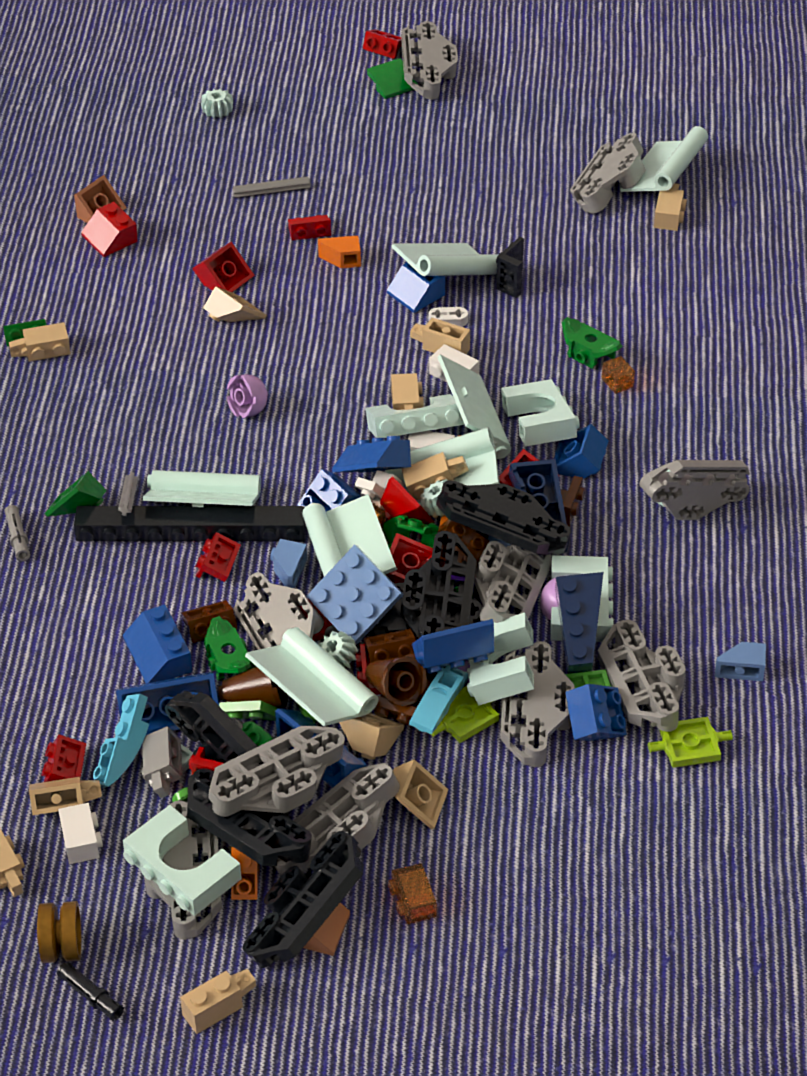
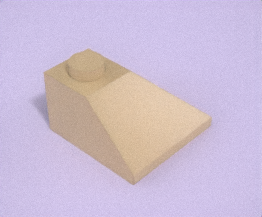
(231, 307)
(371, 734)
(420, 792)

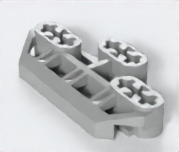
(436, 59)
(606, 167)
(696, 486)
(503, 577)
(279, 612)
(656, 675)
(539, 708)
(284, 779)
(350, 807)
(182, 858)

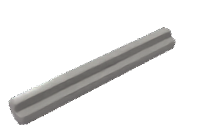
(271, 187)
(128, 494)

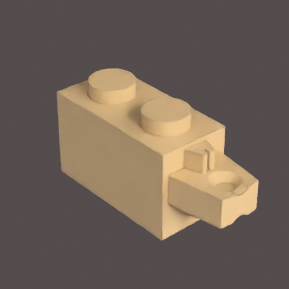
(670, 208)
(438, 333)
(42, 342)
(406, 392)
(430, 470)
(63, 793)
(10, 866)
(216, 999)

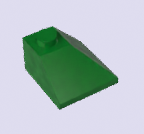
(83, 492)

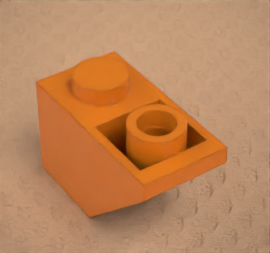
(340, 251)
(248, 886)

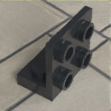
(510, 269)

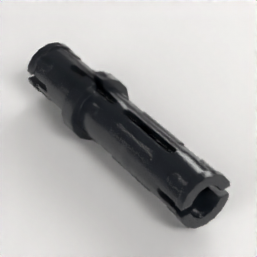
(97, 997)

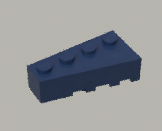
(542, 482)
(578, 614)

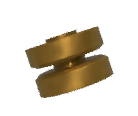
(56, 932)

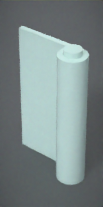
(668, 161)
(446, 259)
(474, 402)
(476, 448)
(203, 488)
(339, 529)
(314, 679)

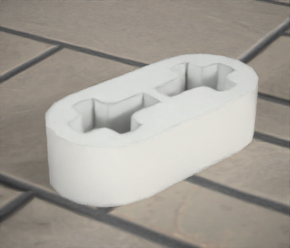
(453, 315)

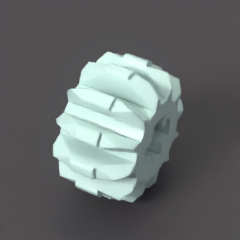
(217, 103)
(429, 498)
(340, 647)

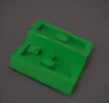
(389, 78)

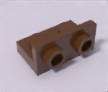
(200, 618)
(390, 645)

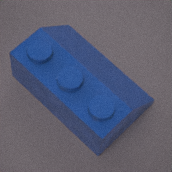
(374, 456)
(158, 646)
(455, 646)

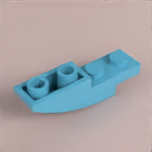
(438, 699)
(120, 751)

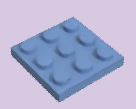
(355, 594)

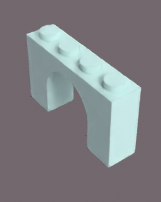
(555, 417)
(389, 422)
(582, 565)
(501, 680)
(190, 888)

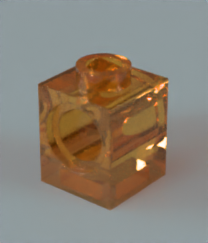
(618, 374)

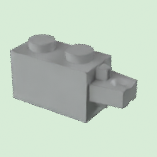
(161, 760)

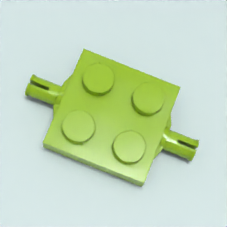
(466, 717)
(691, 742)

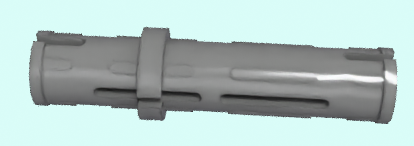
(21, 549)

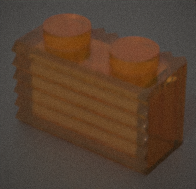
(413, 893)

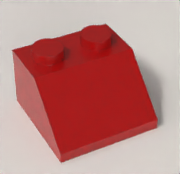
(110, 230)
(224, 269)

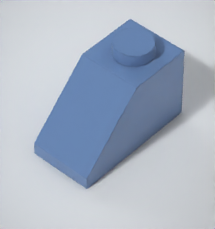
(289, 561)
(742, 662)

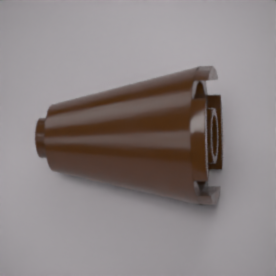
(397, 679)
(252, 686)

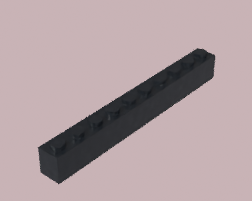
(189, 523)

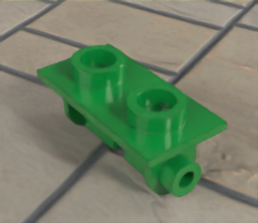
(15, 332)

